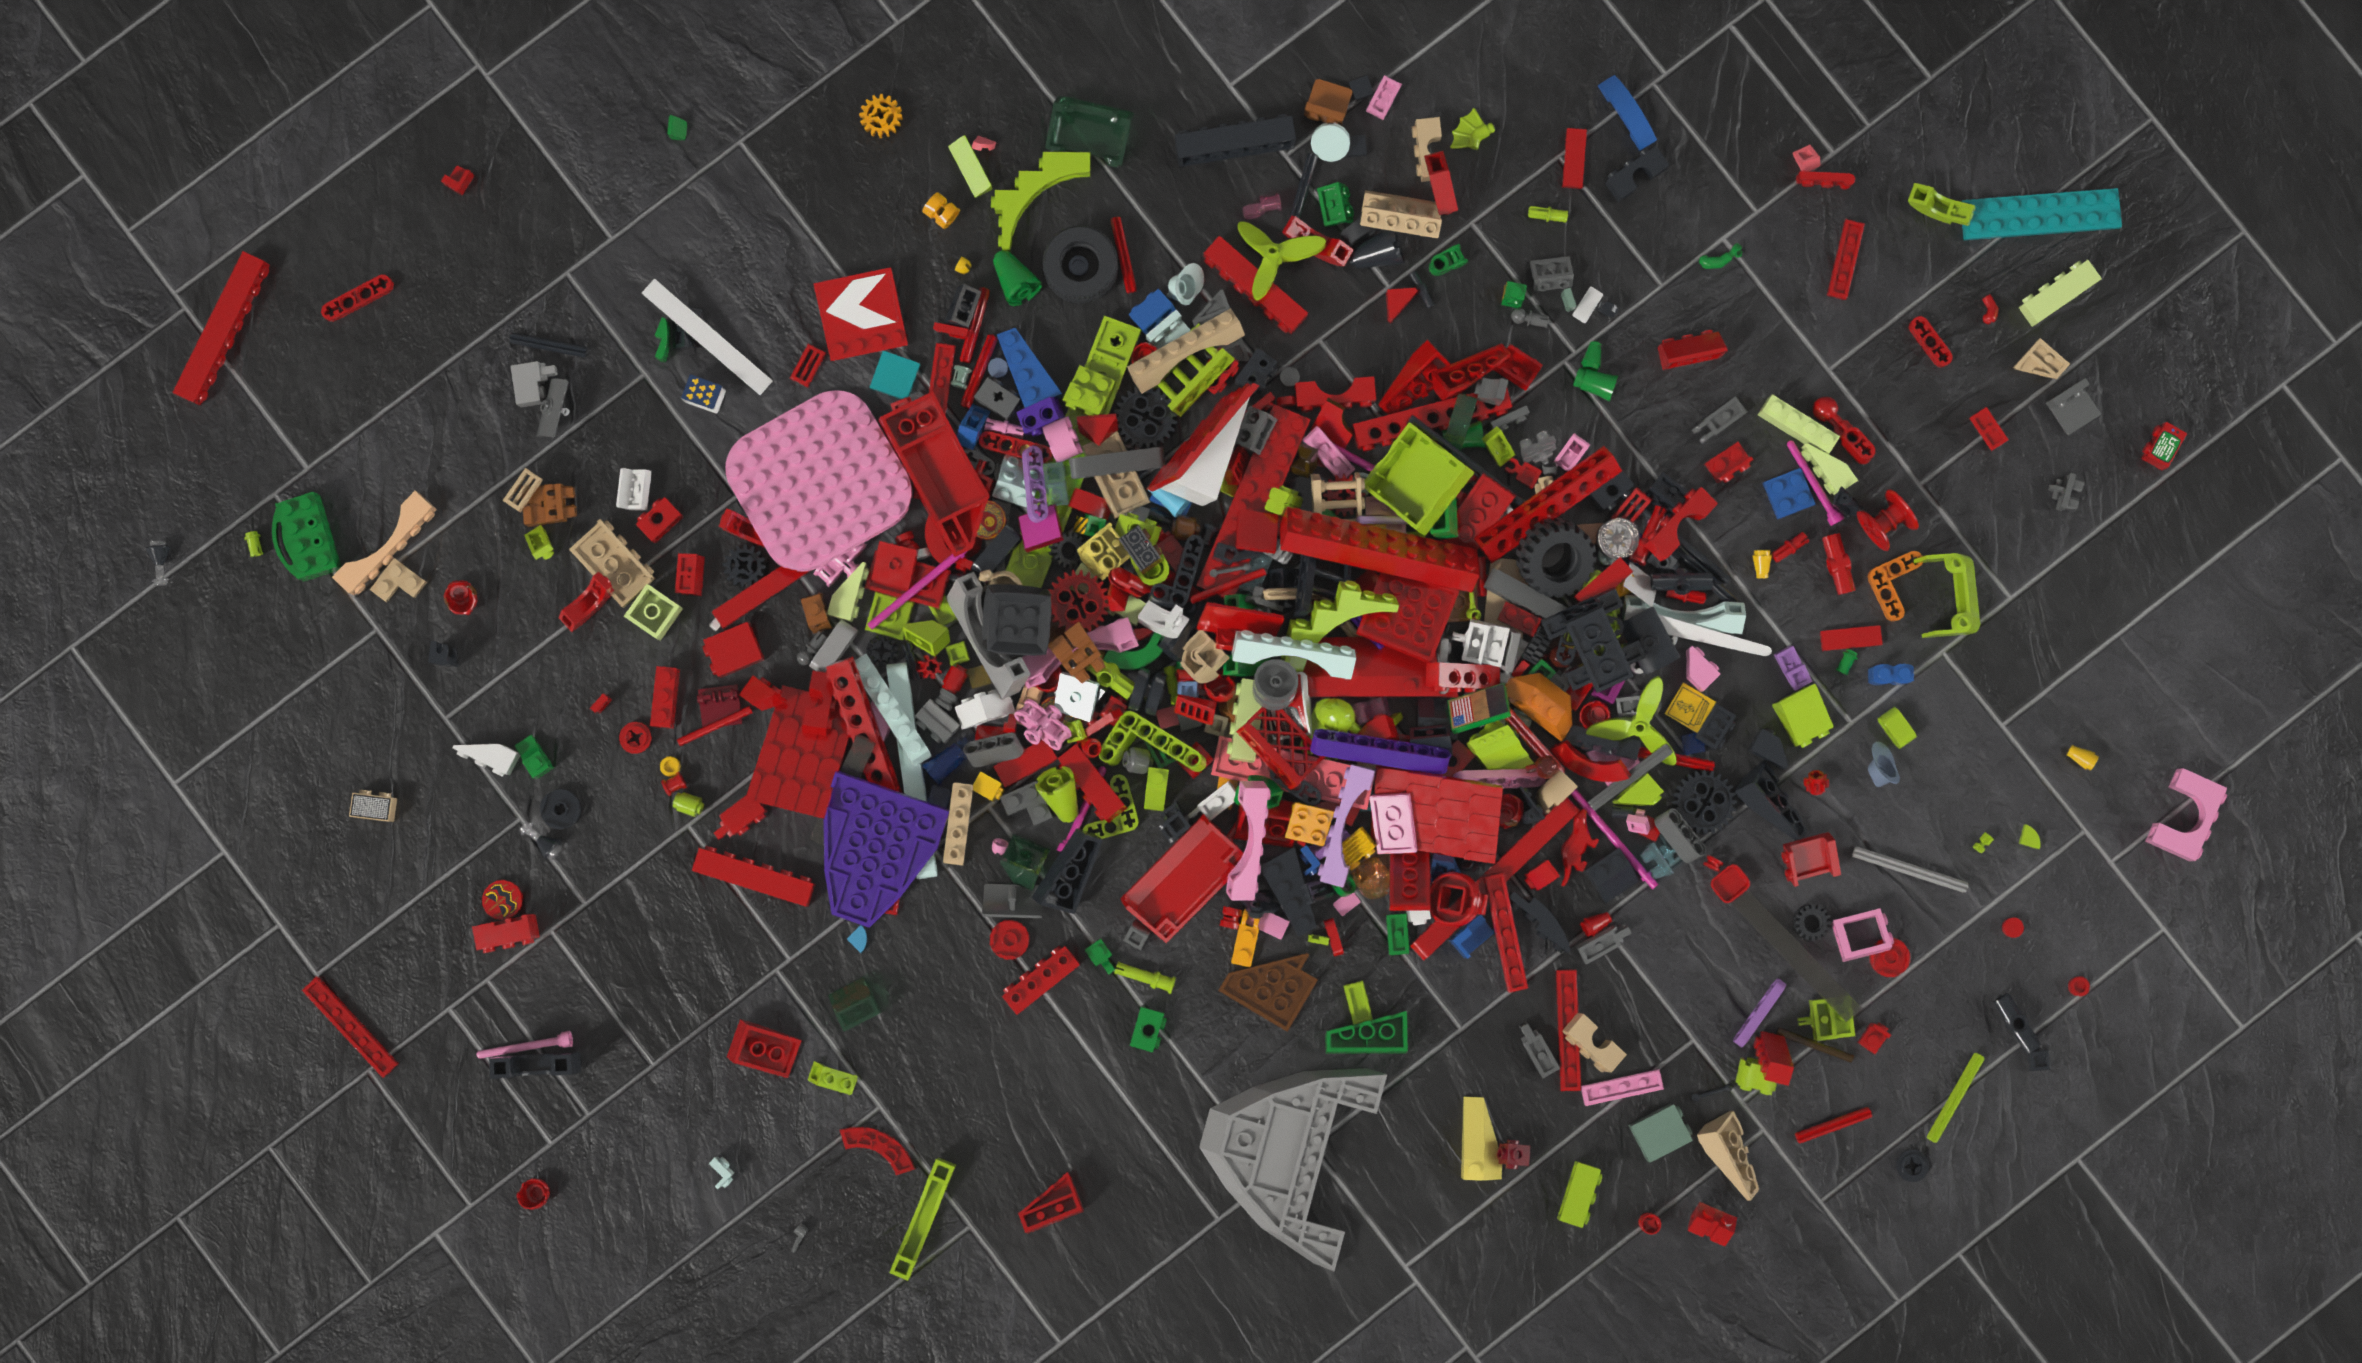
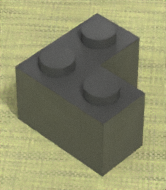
(1027, 798)

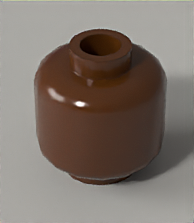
(1184, 527)

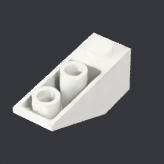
(494, 755)

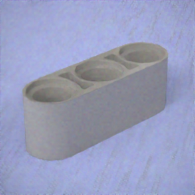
(834, 646)

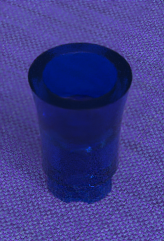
(944, 763)

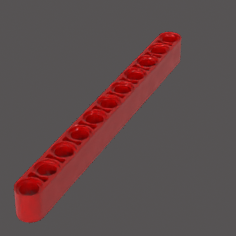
(1508, 863)

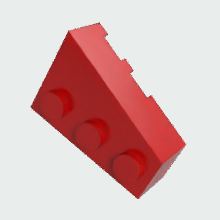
(1052, 1206)

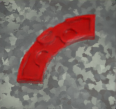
(1599, 771)
(880, 1142)

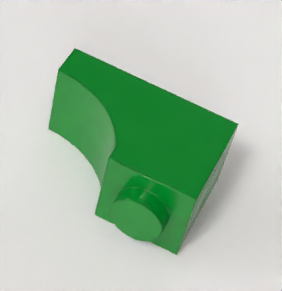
(533, 757)

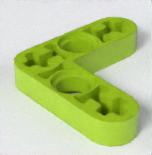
(1119, 820)

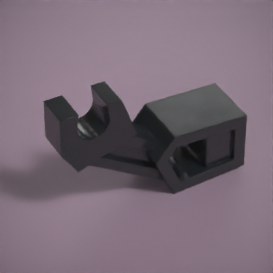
(1220, 550)

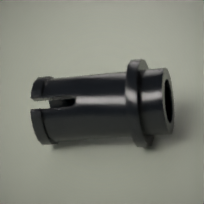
(1160, 517)
(1623, 811)

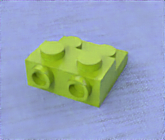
(1088, 391)

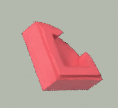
(981, 142)

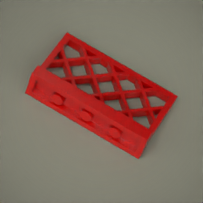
(1270, 755)

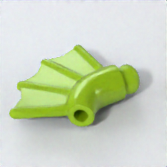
(1471, 131)

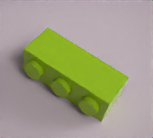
(1579, 1194)

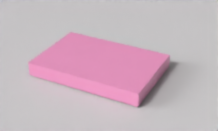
(1393, 823)

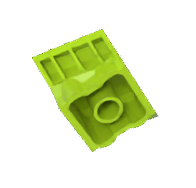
(1498, 748)

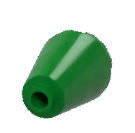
(1015, 278)

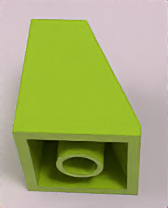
(1804, 715)

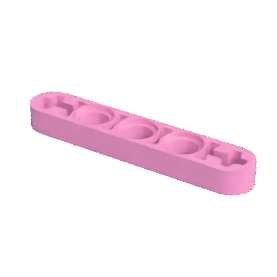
(1507, 776)

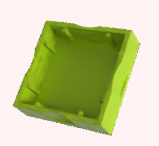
(1417, 479)

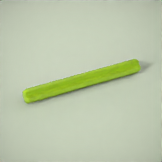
(1955, 1097)

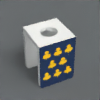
(703, 394)

